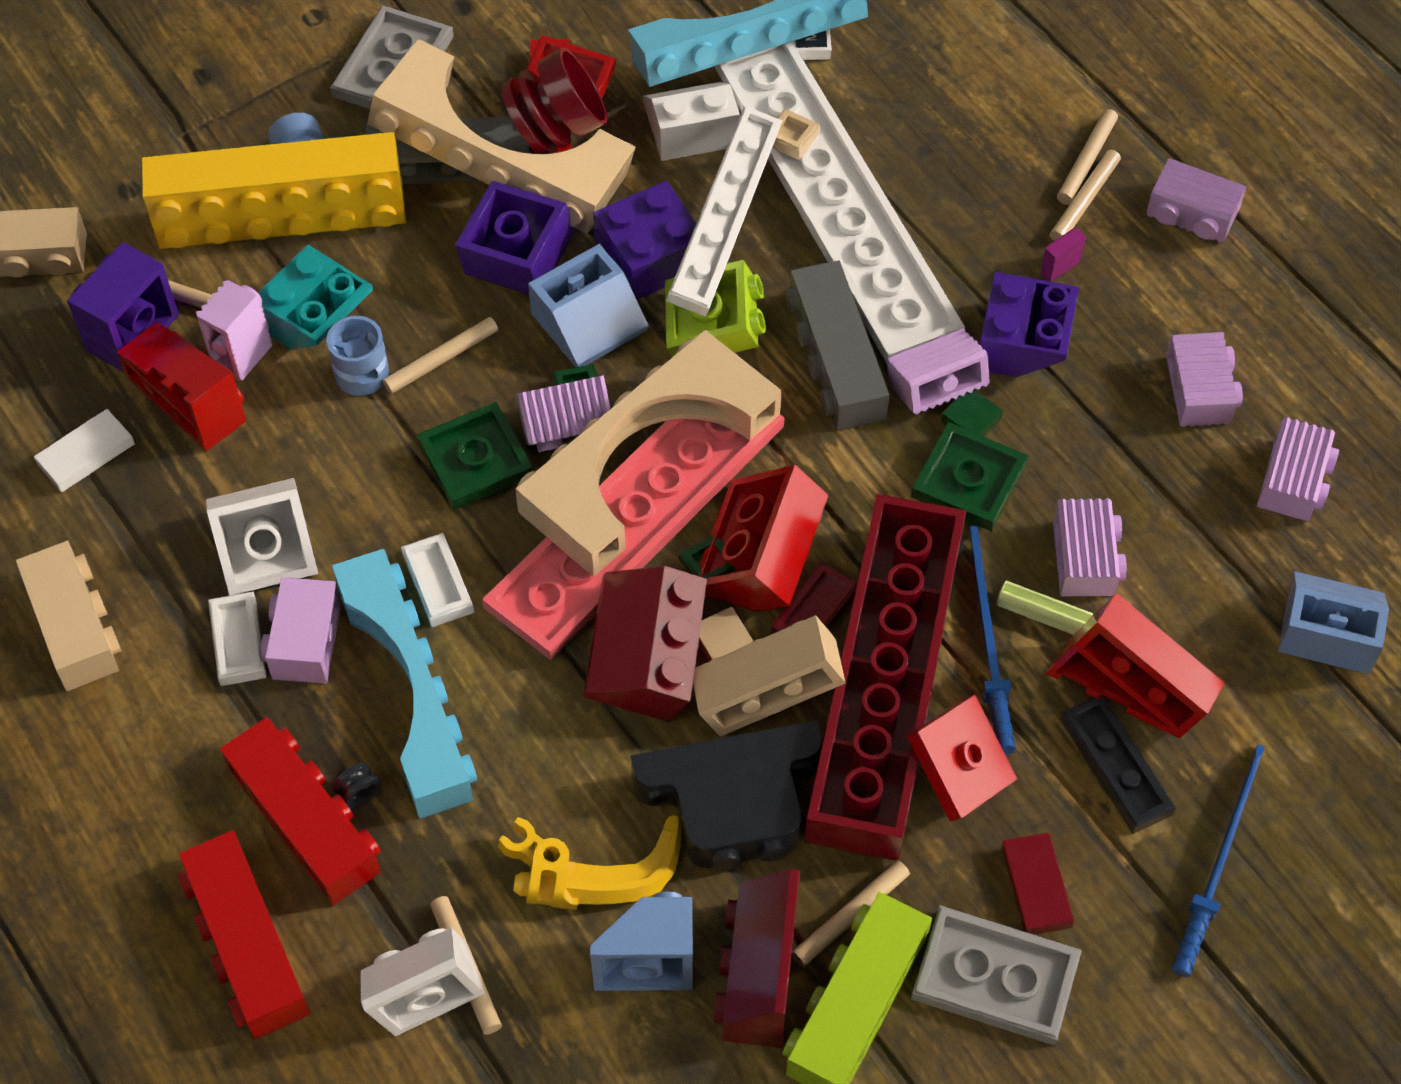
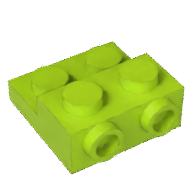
(731, 316)

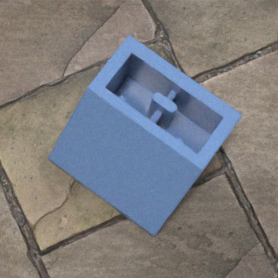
(587, 306)
(1333, 623)

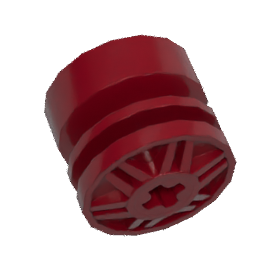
(554, 102)

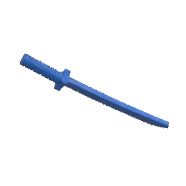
(995, 690)
(1204, 907)

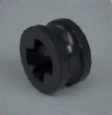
(357, 785)

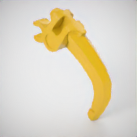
(567, 884)

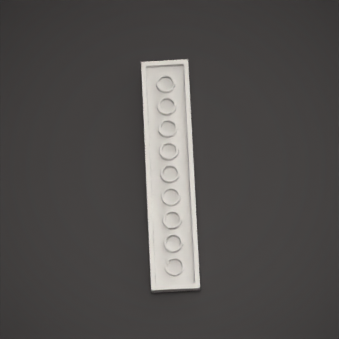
(845, 206)

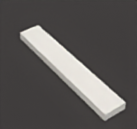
(724, 211)

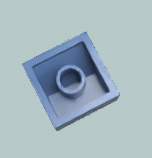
(647, 947)

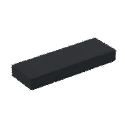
(1117, 764)

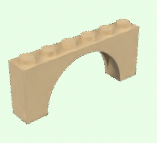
(418, 112)
(696, 383)

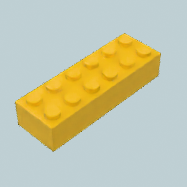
(274, 190)

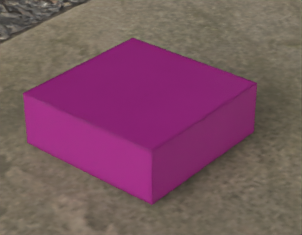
(1062, 254)

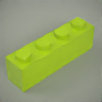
(859, 993)

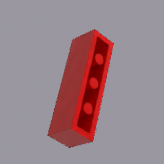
(302, 810)
(243, 935)

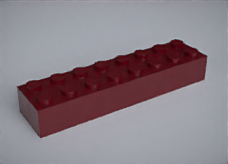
(889, 677)

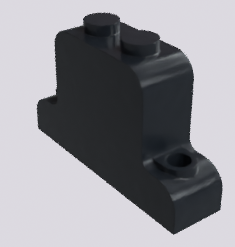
(733, 792)

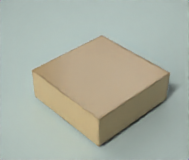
(795, 134)
(722, 634)

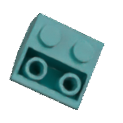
(310, 298)

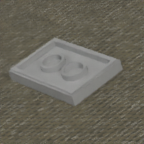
(381, 50)
(996, 975)

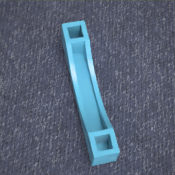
(685, 46)
(430, 760)

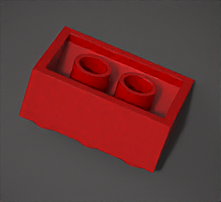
(765, 536)

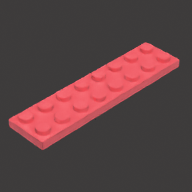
(653, 497)

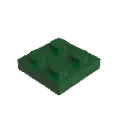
(474, 455)
(970, 475)

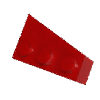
(184, 384)
(1139, 667)

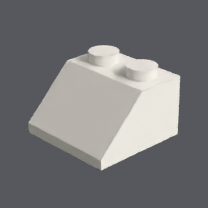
(692, 119)
(261, 536)
(420, 981)

